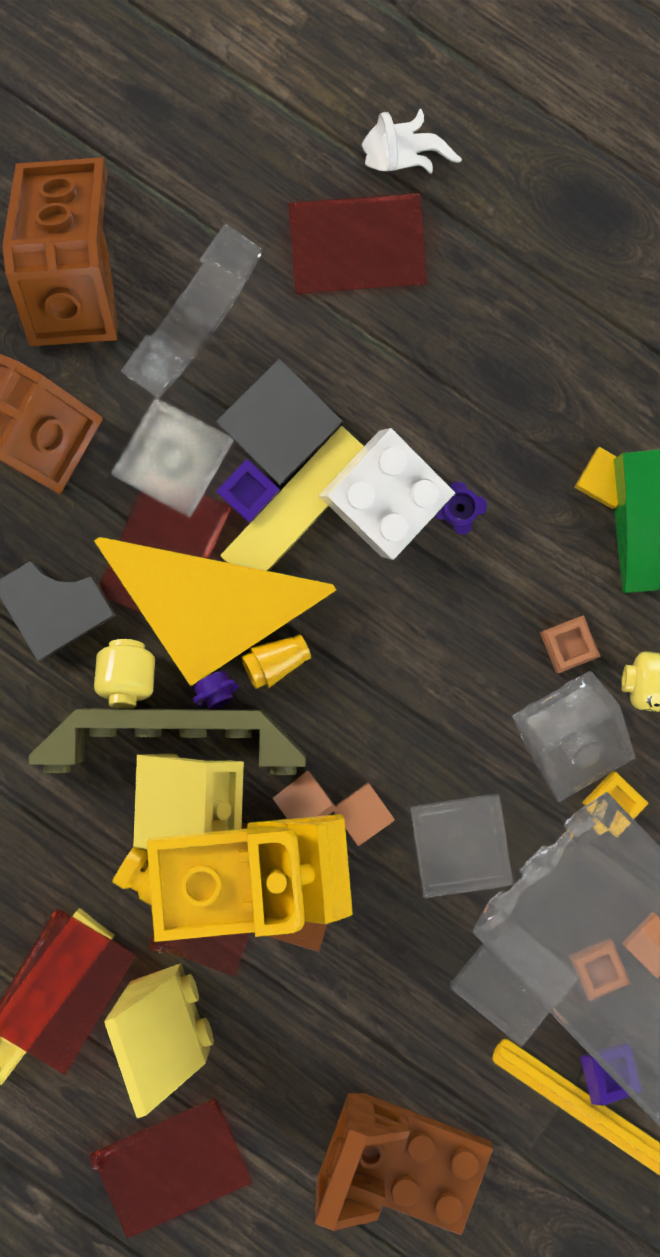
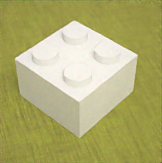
(387, 494)

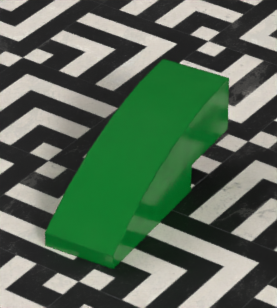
(638, 519)

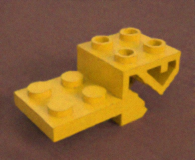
(250, 879)

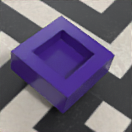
(248, 491)
(600, 1084)

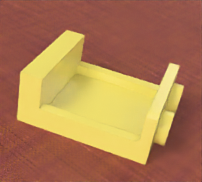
(185, 796)

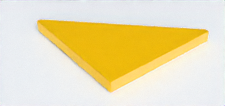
(205, 606)

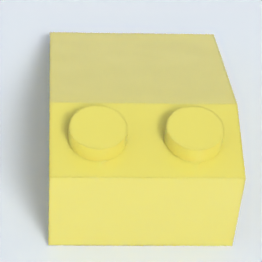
(158, 1036)

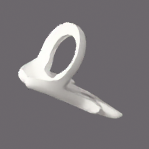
(396, 147)

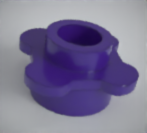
(472, 507)
(214, 690)

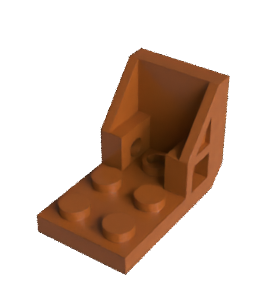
(60, 252)
(41, 426)
(397, 1162)

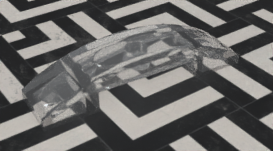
(195, 314)

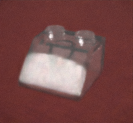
(575, 735)

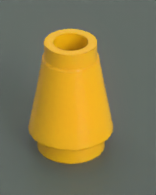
(274, 660)

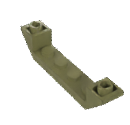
(67, 742)

